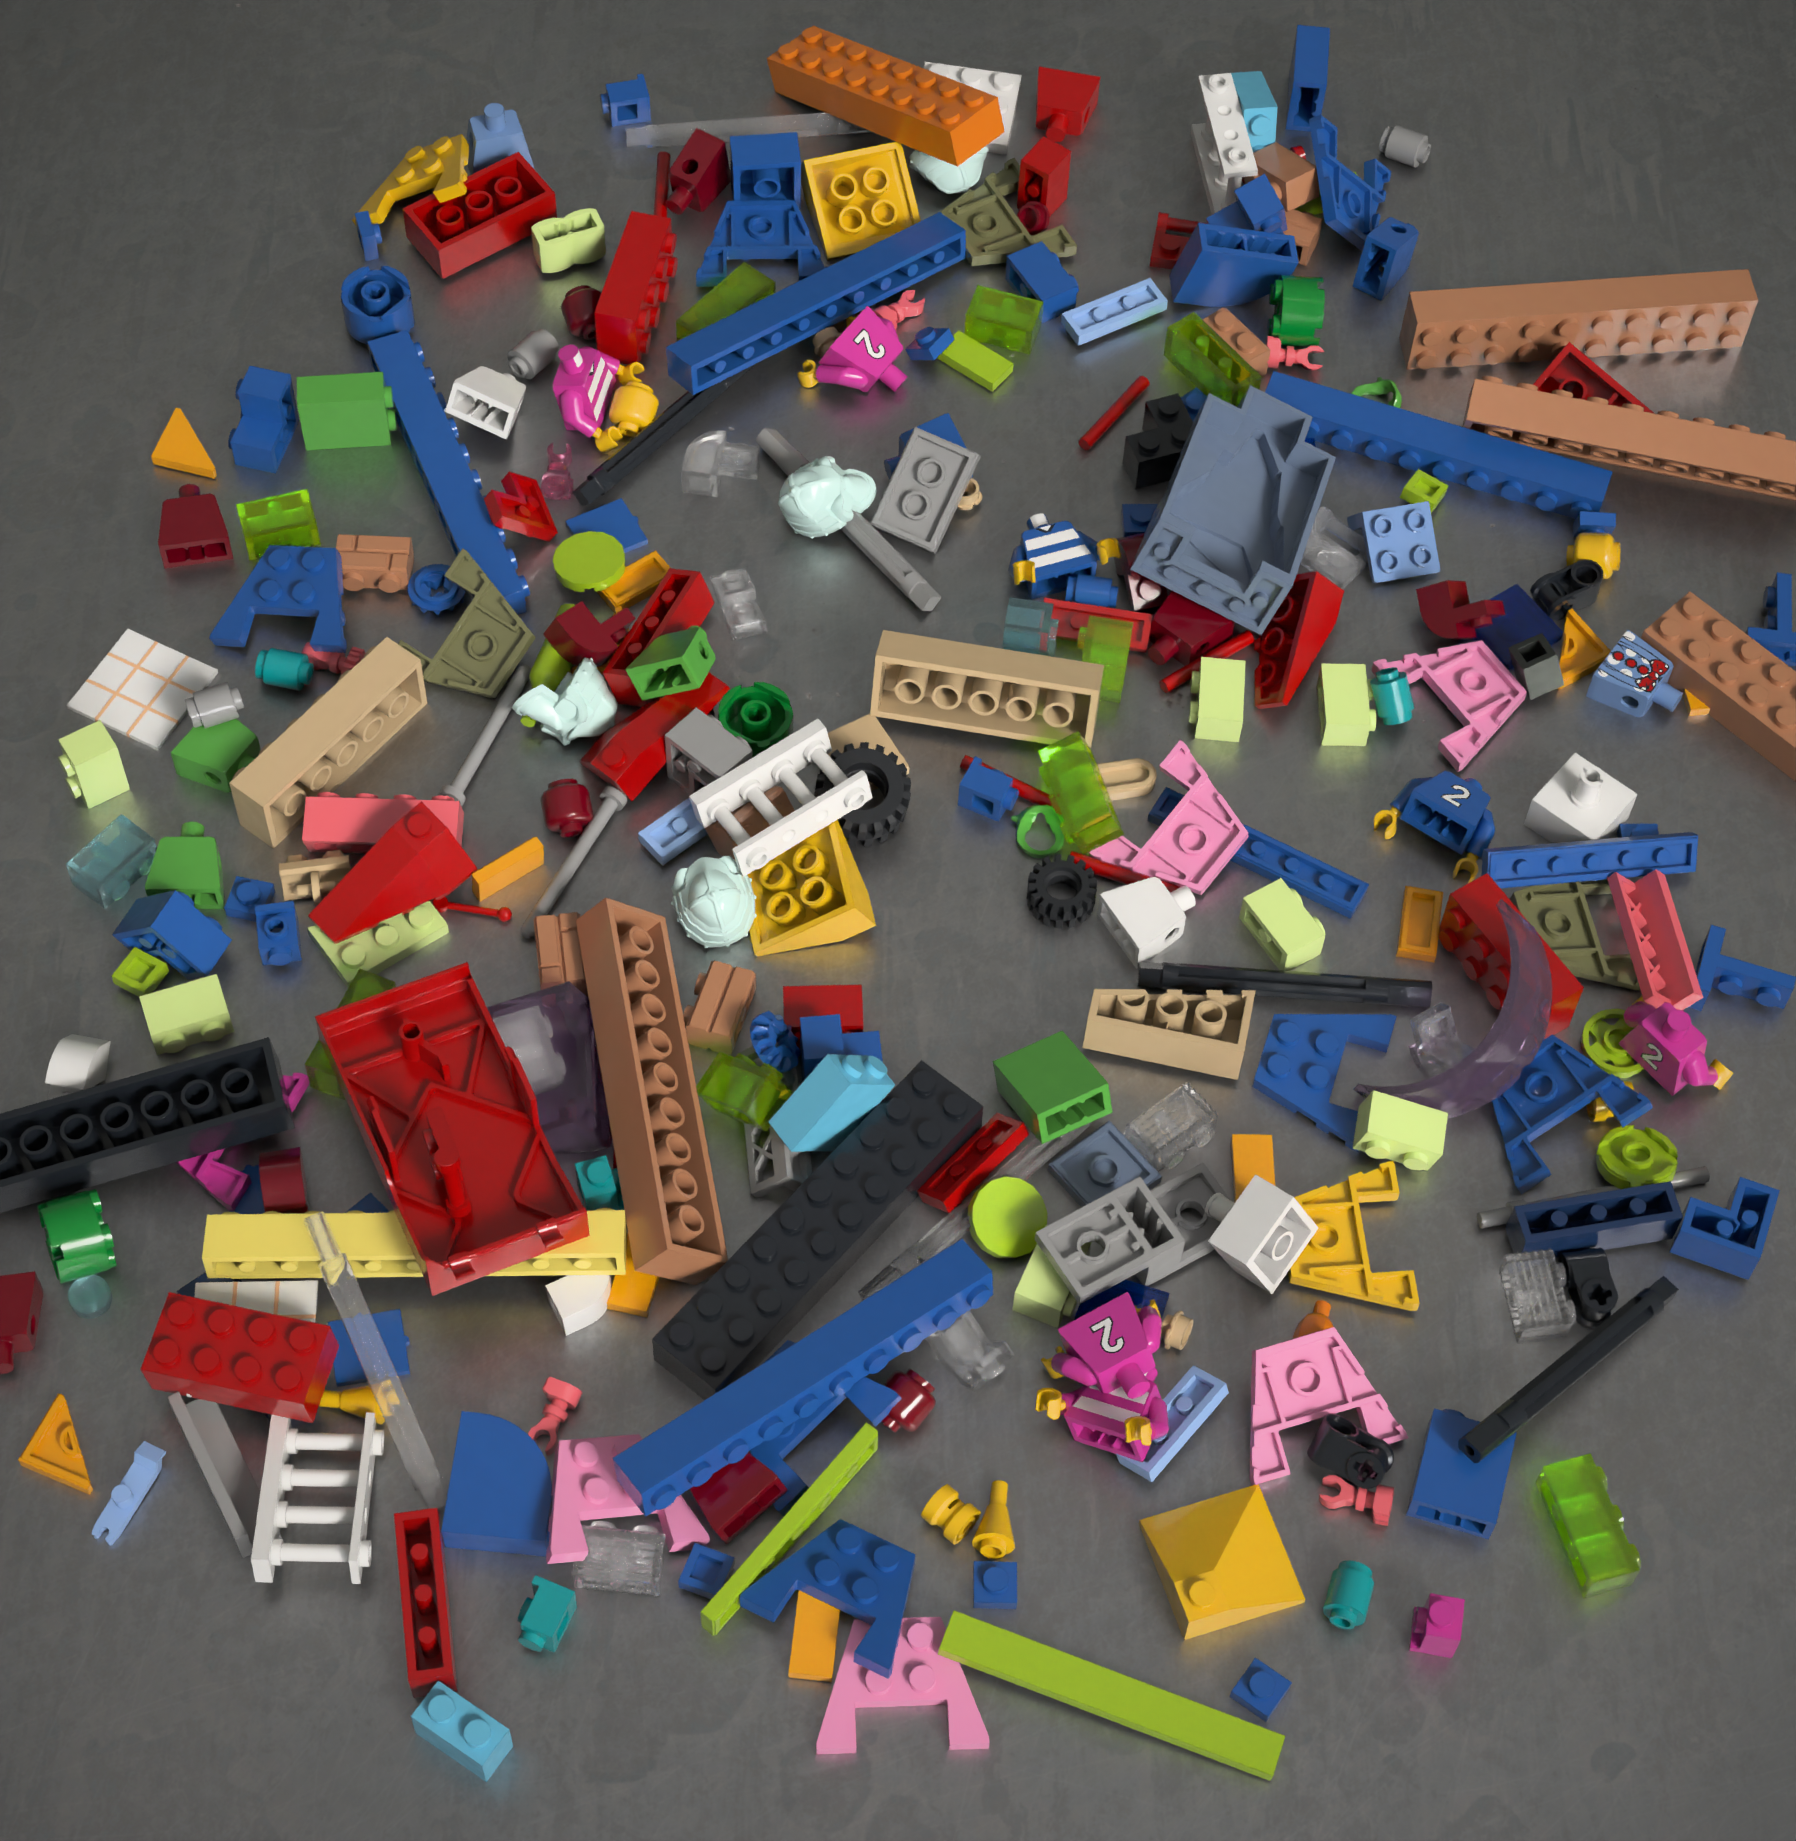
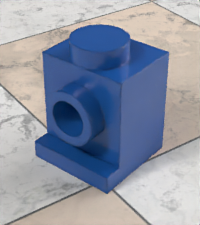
(626, 102)
(986, 791)
(278, 933)

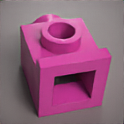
(1437, 1626)

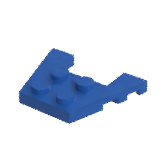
(1346, 199)
(759, 232)
(290, 584)
(1304, 1059)
(1548, 1093)
(867, 1395)
(852, 1574)

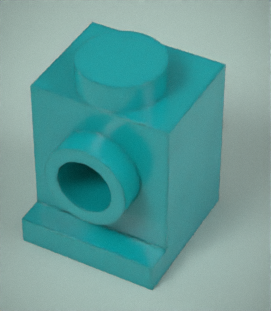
(598, 1184)
(546, 1615)

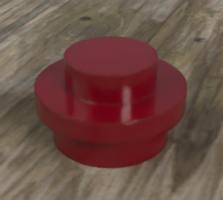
(1034, 217)

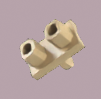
(313, 877)

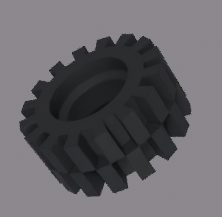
(1066, 873)

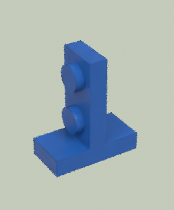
(1777, 627)
(1737, 976)

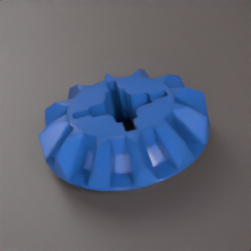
(432, 578)
(768, 1030)

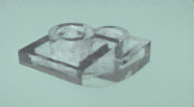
(738, 604)

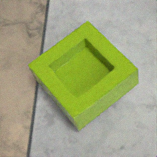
(1424, 488)
(140, 973)

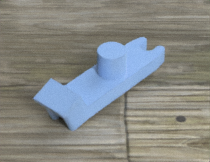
(130, 1492)

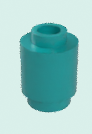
(284, 668)
(1392, 696)
(1349, 1594)

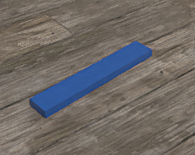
(1590, 859)
(1278, 860)

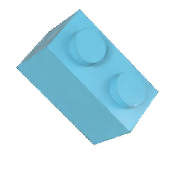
(462, 1731)

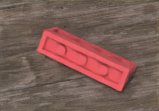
(1655, 940)

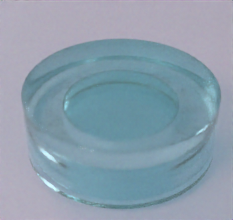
(90, 1296)

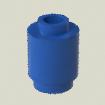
(1091, 591)

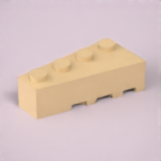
(1172, 1028)

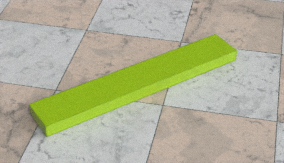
(790, 1528)

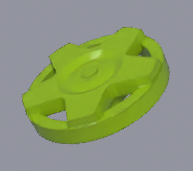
(1607, 1044)

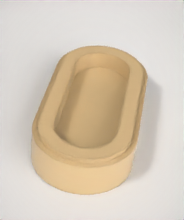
(1128, 778)

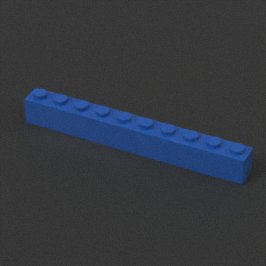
(815, 303)
(1444, 449)
(445, 463)
(803, 1378)

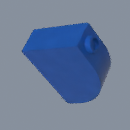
(1230, 265)
(497, 1489)

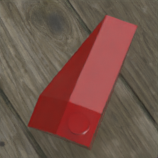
(1584, 379)
(1294, 638)
(636, 747)
(403, 870)

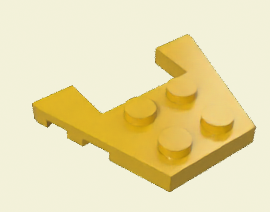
(420, 170)
(1338, 1253)

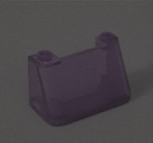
(577, 1111)

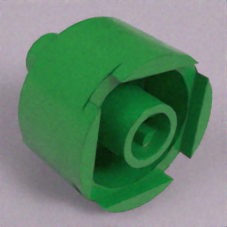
(1296, 310)
(757, 714)
(77, 1236)

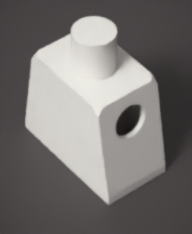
(487, 400)
(1145, 917)

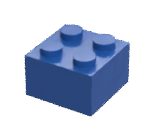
(765, 167)

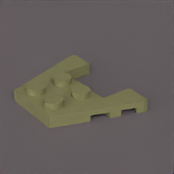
(994, 227)
(484, 641)
(1566, 925)

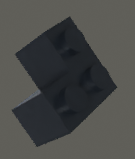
(1154, 453)

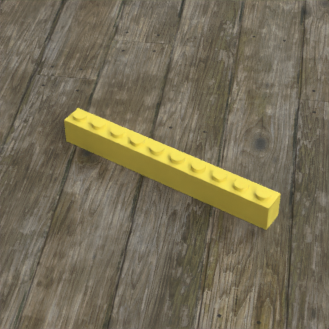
(376, 1246)

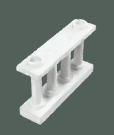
(1222, 141)
(767, 770)
(281, 1476)

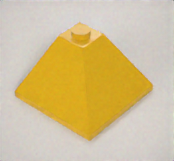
(858, 197)
(809, 896)
(1221, 1561)

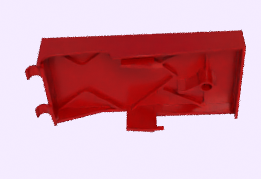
(436, 1049)

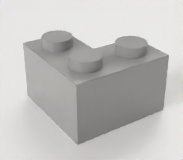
(702, 751)

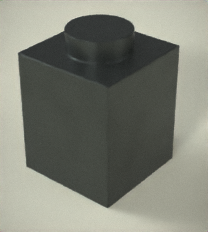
(1536, 666)

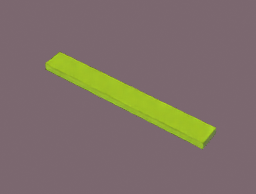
(1112, 1695)

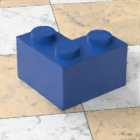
(1255, 209)
(266, 421)
(176, 931)
(824, 1036)
(1731, 1236)

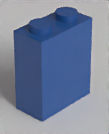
(1307, 76)
(1452, 1487)

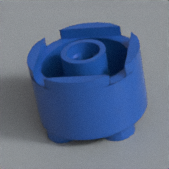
(376, 303)

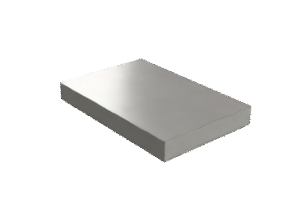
(925, 490)

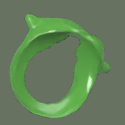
(1379, 388)
(1024, 822)

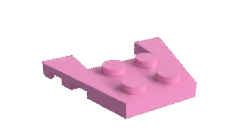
(1472, 688)
(1192, 840)
(1304, 1383)
(589, 1490)
(917, 1679)

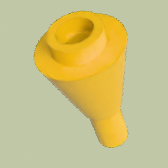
(353, 1401)
(994, 1533)

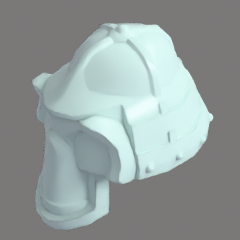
(947, 176)
(822, 497)
(577, 707)
(714, 901)

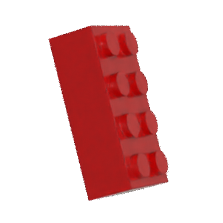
(492, 215)
(636, 287)
(1481, 943)
(240, 1357)

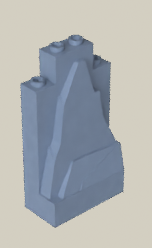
(1238, 509)

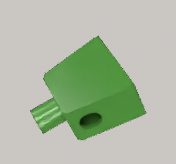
(683, 659)
(215, 753)
(189, 866)

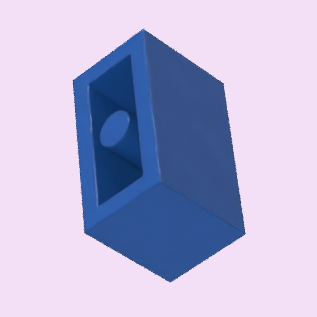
(1039, 276)

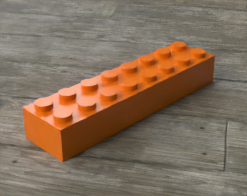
(886, 95)

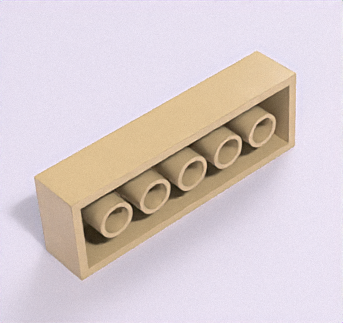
(984, 689)
(329, 741)

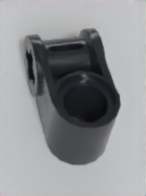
(1569, 588)
(1589, 1285)
(1347, 1450)

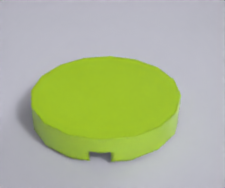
(589, 561)
(1636, 1157)
(1006, 1217)

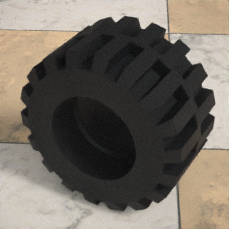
(884, 773)

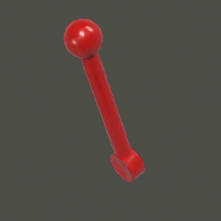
(504, 914)

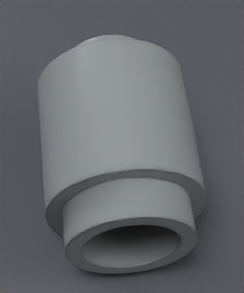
(1405, 145)
(532, 354)
(214, 705)

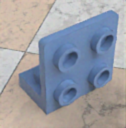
(1398, 541)

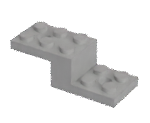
(1137, 1232)

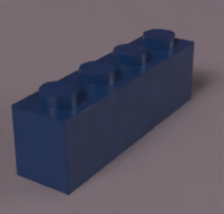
(1596, 1220)

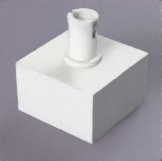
(1580, 804)
(1260, 1232)

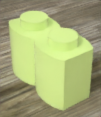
(568, 240)

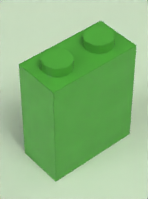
(345, 410)
(1052, 1087)

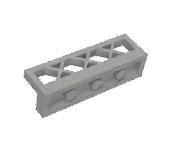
(789, 1167)
(220, 1466)

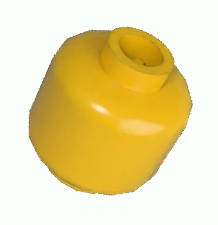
(633, 408)
(1598, 548)

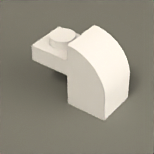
(77, 1065)
(578, 1300)

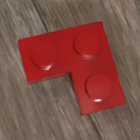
(521, 508)

